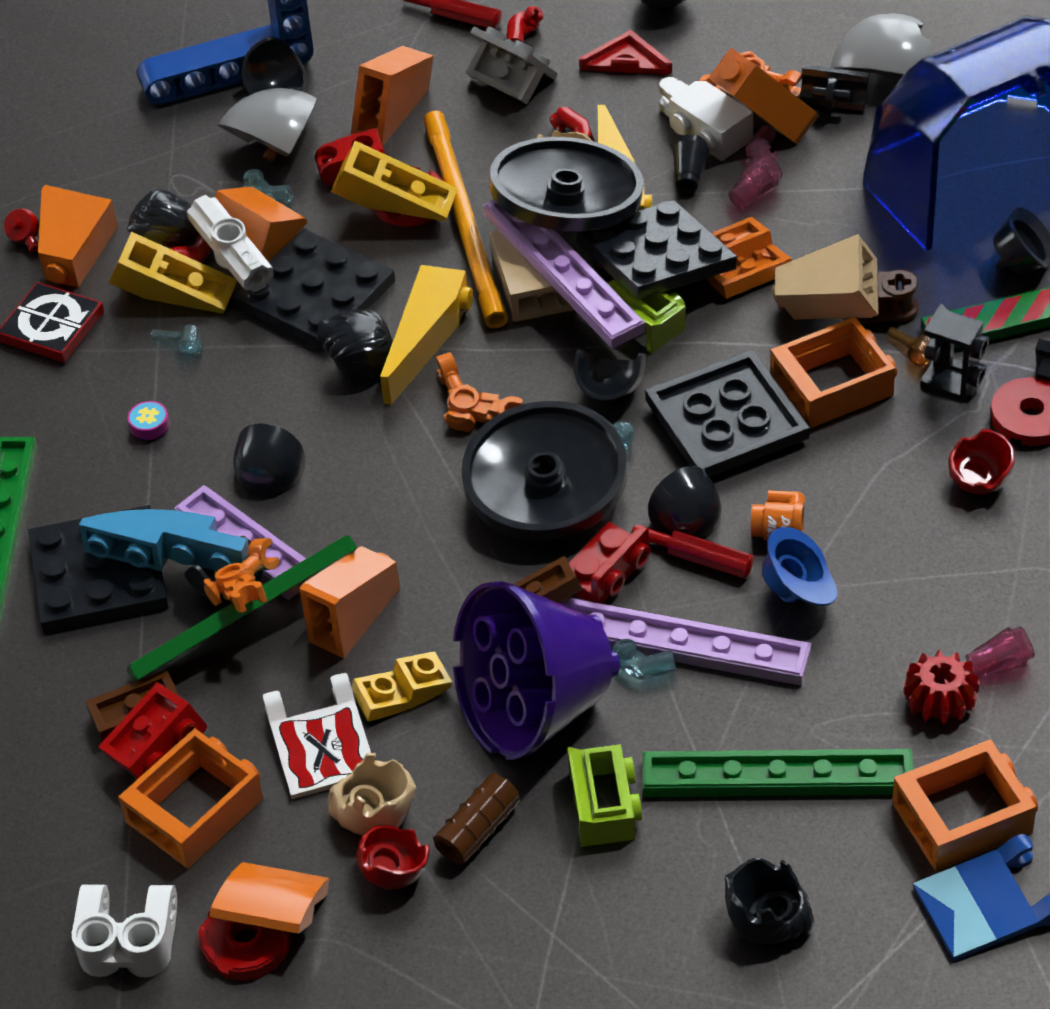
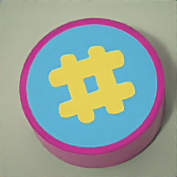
(148, 420)

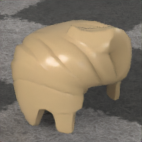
(372, 795)

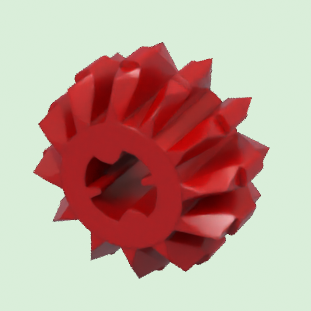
(941, 687)

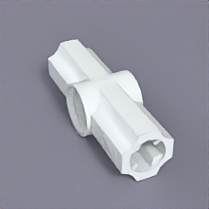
(230, 244)

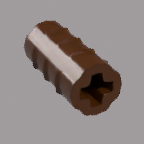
(476, 819)

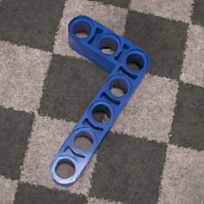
(220, 61)

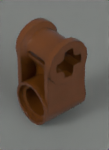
(890, 296)

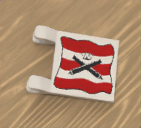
(320, 744)

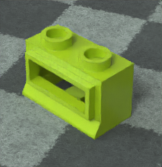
(662, 314)
(609, 823)

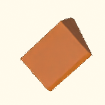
(266, 220)

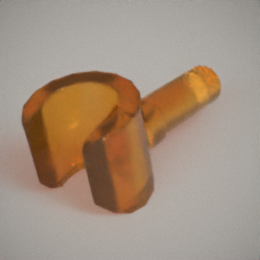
(916, 346)

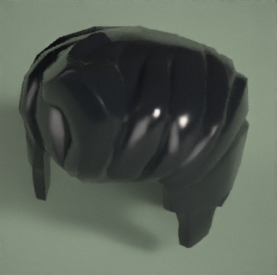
(163, 219)
(356, 342)
(767, 902)

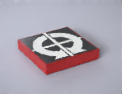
(50, 322)

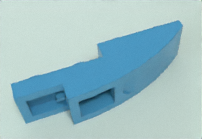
(154, 536)

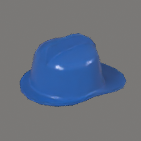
(797, 568)

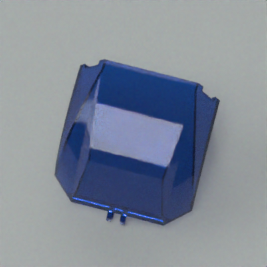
(931, 98)

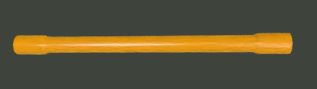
(489, 297)

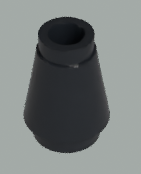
(690, 159)

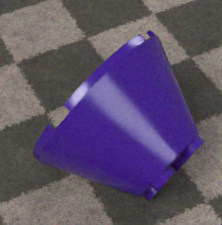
(527, 667)

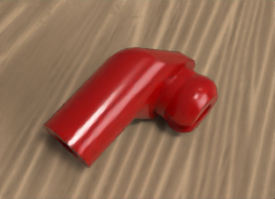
(524, 23)
(567, 117)

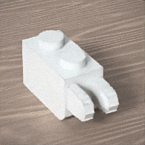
(706, 113)

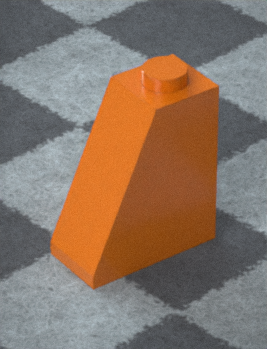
(390, 90)
(763, 96)
(72, 233)
(348, 598)

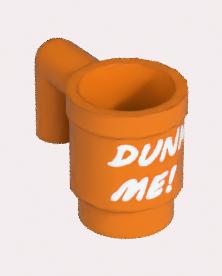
(780, 510)

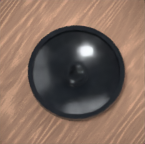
(566, 184)
(544, 470)

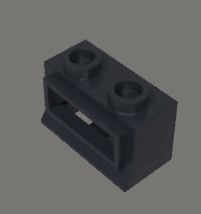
(948, 374)

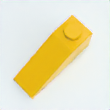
(391, 185)
(170, 277)

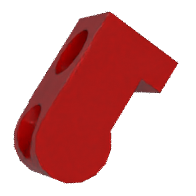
(338, 150)

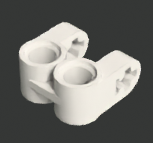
(122, 940)

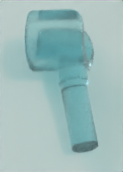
(187, 339)

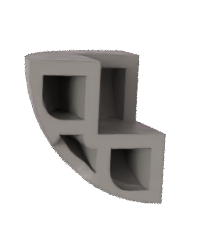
(883, 45)
(270, 117)

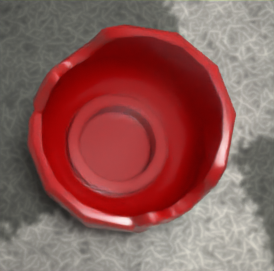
(981, 462)
(391, 857)

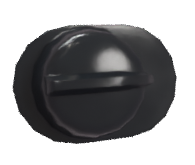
(1022, 243)

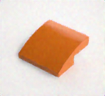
(755, 257)
(269, 897)

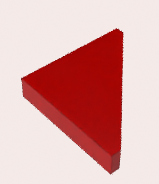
(626, 54)

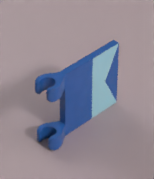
(981, 901)

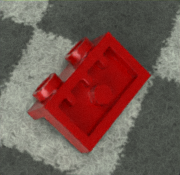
(609, 561)
(151, 730)

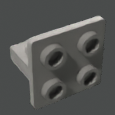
(508, 65)

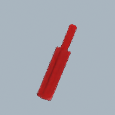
(463, 11)
(704, 552)

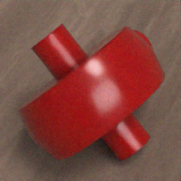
(22, 227)

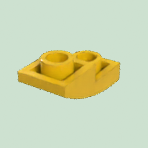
(407, 686)

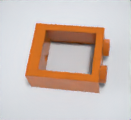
(818, 348)
(186, 844)
(951, 847)

